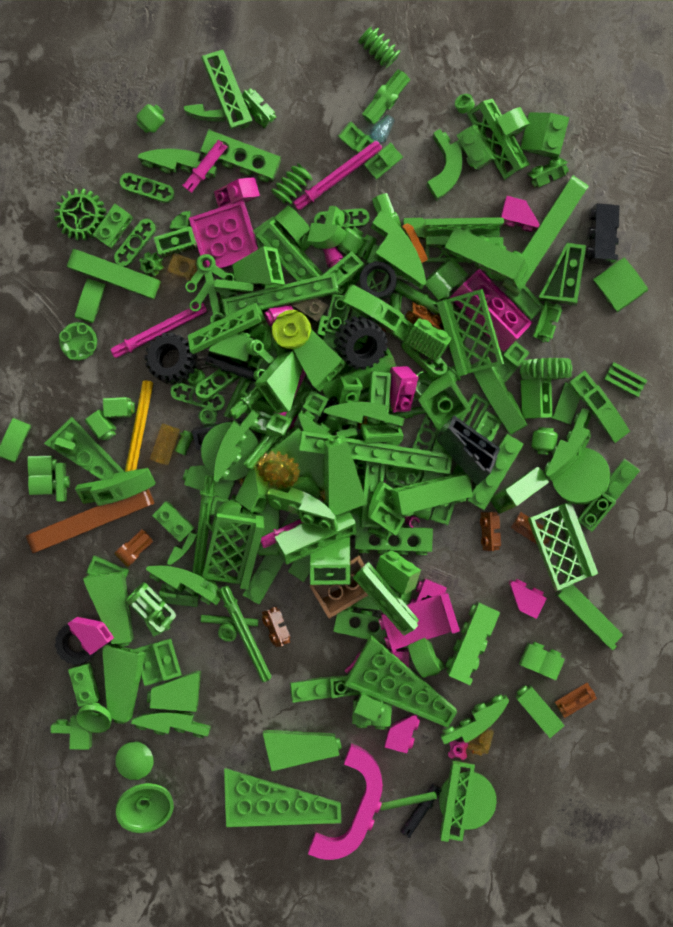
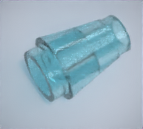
(382, 129)

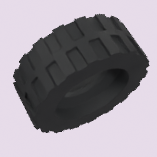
(65, 652)

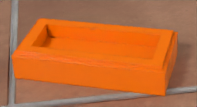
(410, 232)

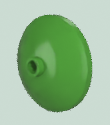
(144, 815)

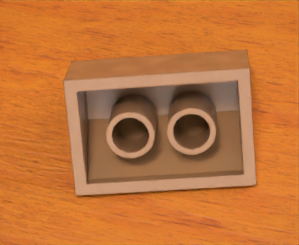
(339, 597)

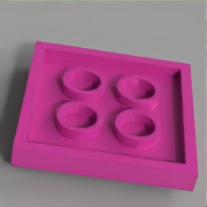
(224, 234)

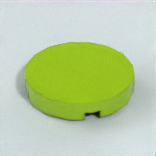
(291, 329)

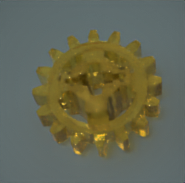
(278, 469)

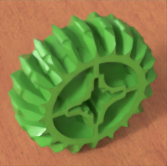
(82, 197)
(546, 368)

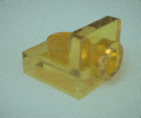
(485, 741)

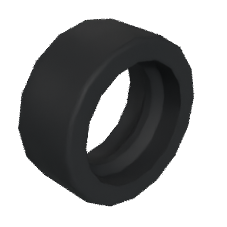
(381, 266)

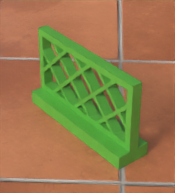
(479, 226)
(457, 343)
(574, 540)
(248, 556)

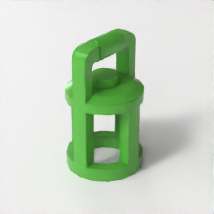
(152, 609)

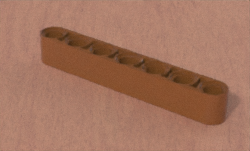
(87, 521)

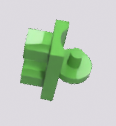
(383, 161)

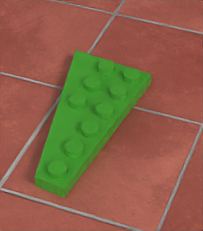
(391, 681)
(266, 803)

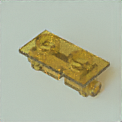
(165, 444)

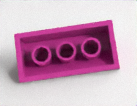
(506, 317)

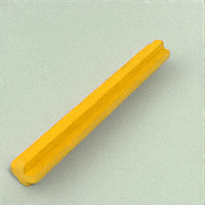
(139, 425)

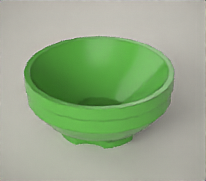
(94, 721)

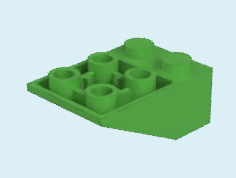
(331, 564)

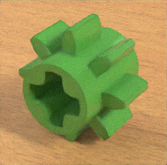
(151, 263)

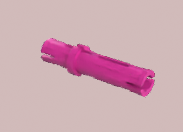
(204, 166)

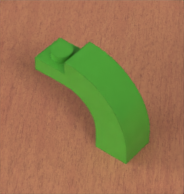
(446, 180)

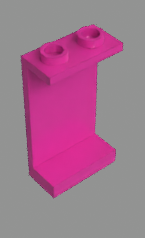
(435, 619)

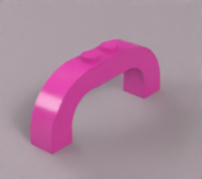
(341, 846)

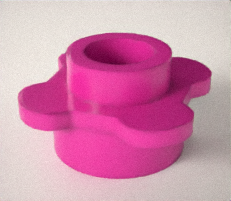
(459, 754)

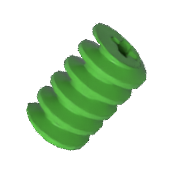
(379, 47)
(291, 184)

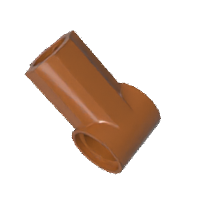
(130, 551)

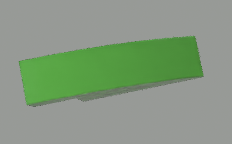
(398, 250)

